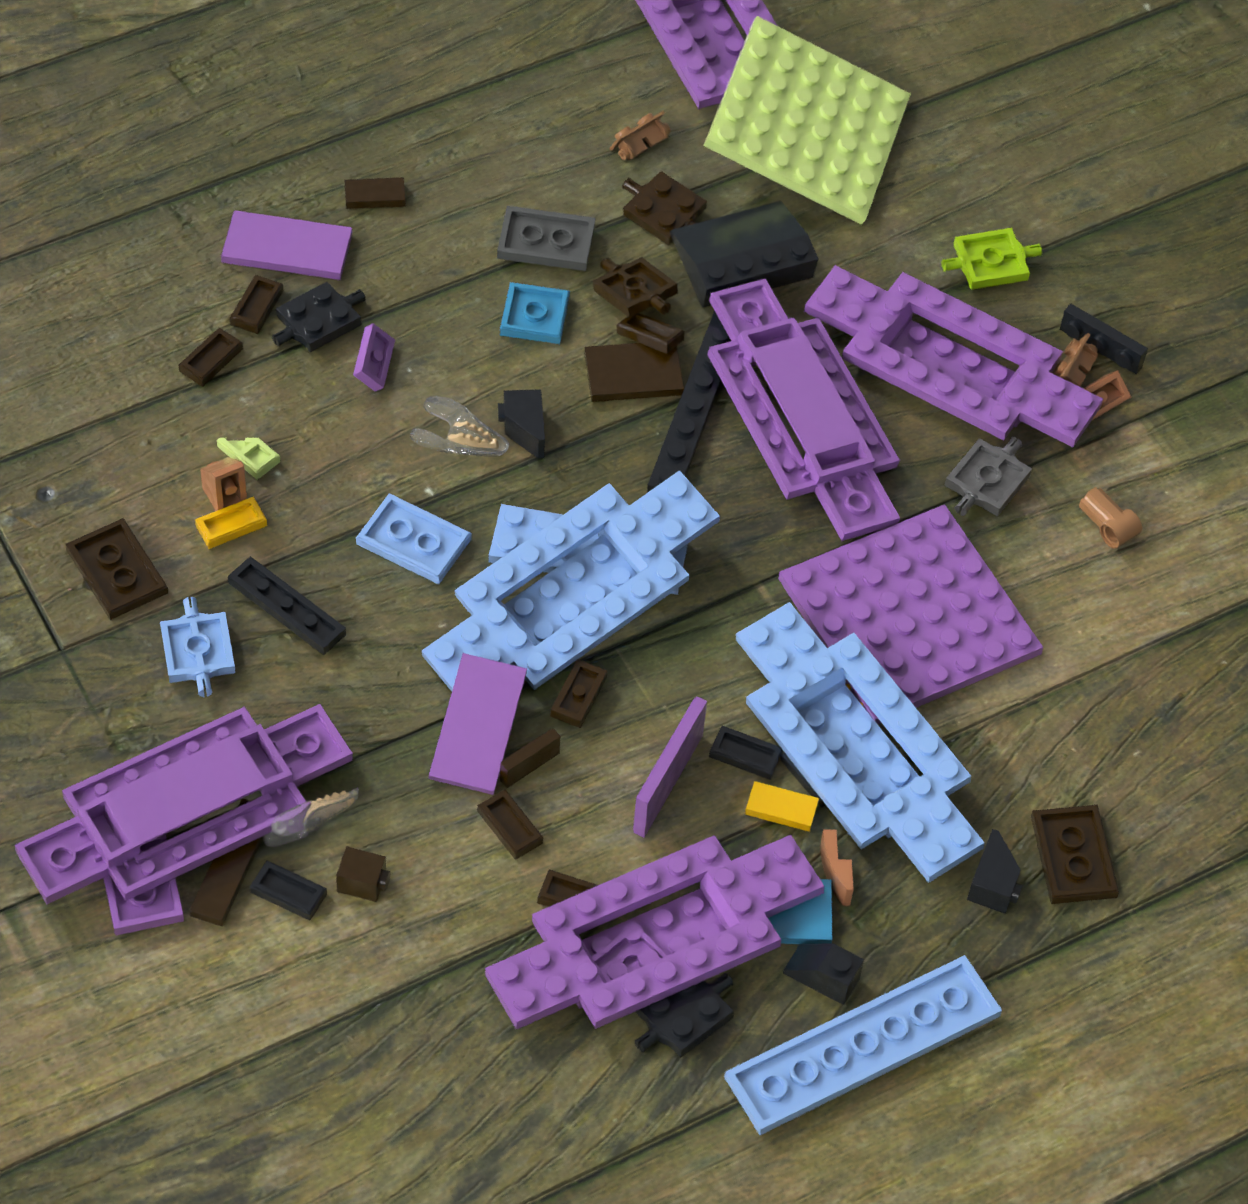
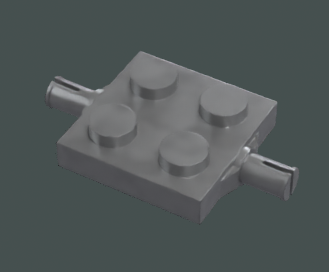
(988, 476)

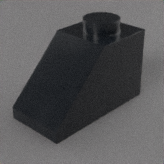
(524, 419)
(996, 876)
(826, 969)

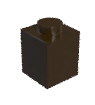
(362, 874)

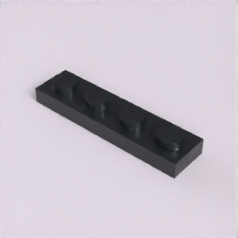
(287, 605)

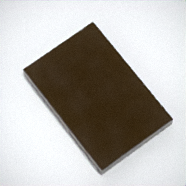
(632, 372)
(116, 568)
(1074, 854)

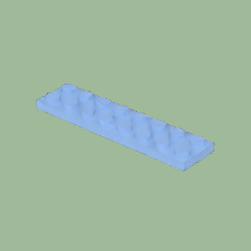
(862, 1044)

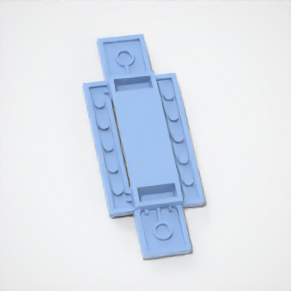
(585, 595)
(847, 752)

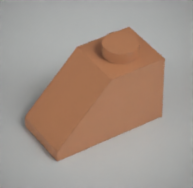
(224, 482)

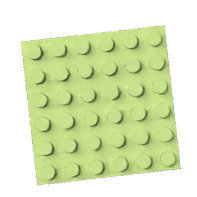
(808, 120)

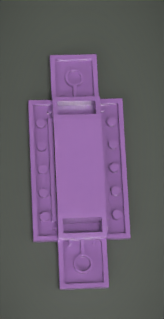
(702, 40)
(946, 372)
(819, 401)
(174, 787)
(699, 932)

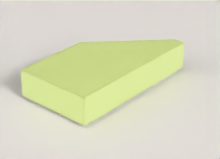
(253, 453)

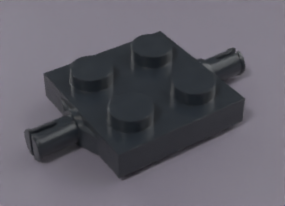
(318, 317)
(686, 1016)

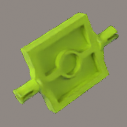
(991, 258)

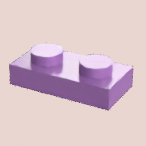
(374, 357)

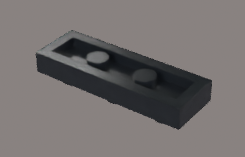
(1109, 341)

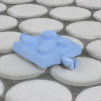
(197, 647)

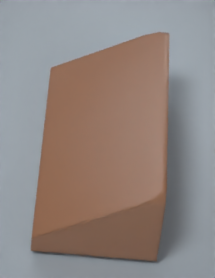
(1111, 389)

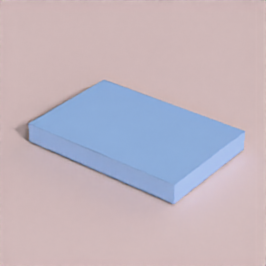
(413, 538)

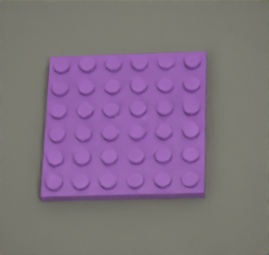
(916, 604)

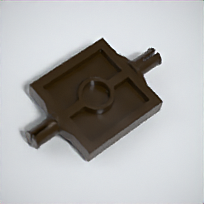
(662, 206)
(635, 286)

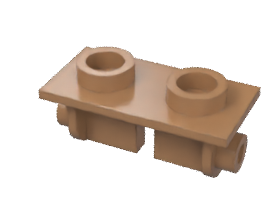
(648, 128)
(1078, 356)

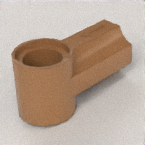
(1115, 524)

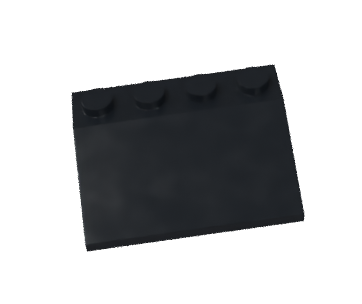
(745, 249)

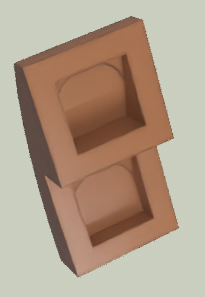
(836, 869)

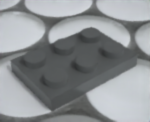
(546, 238)

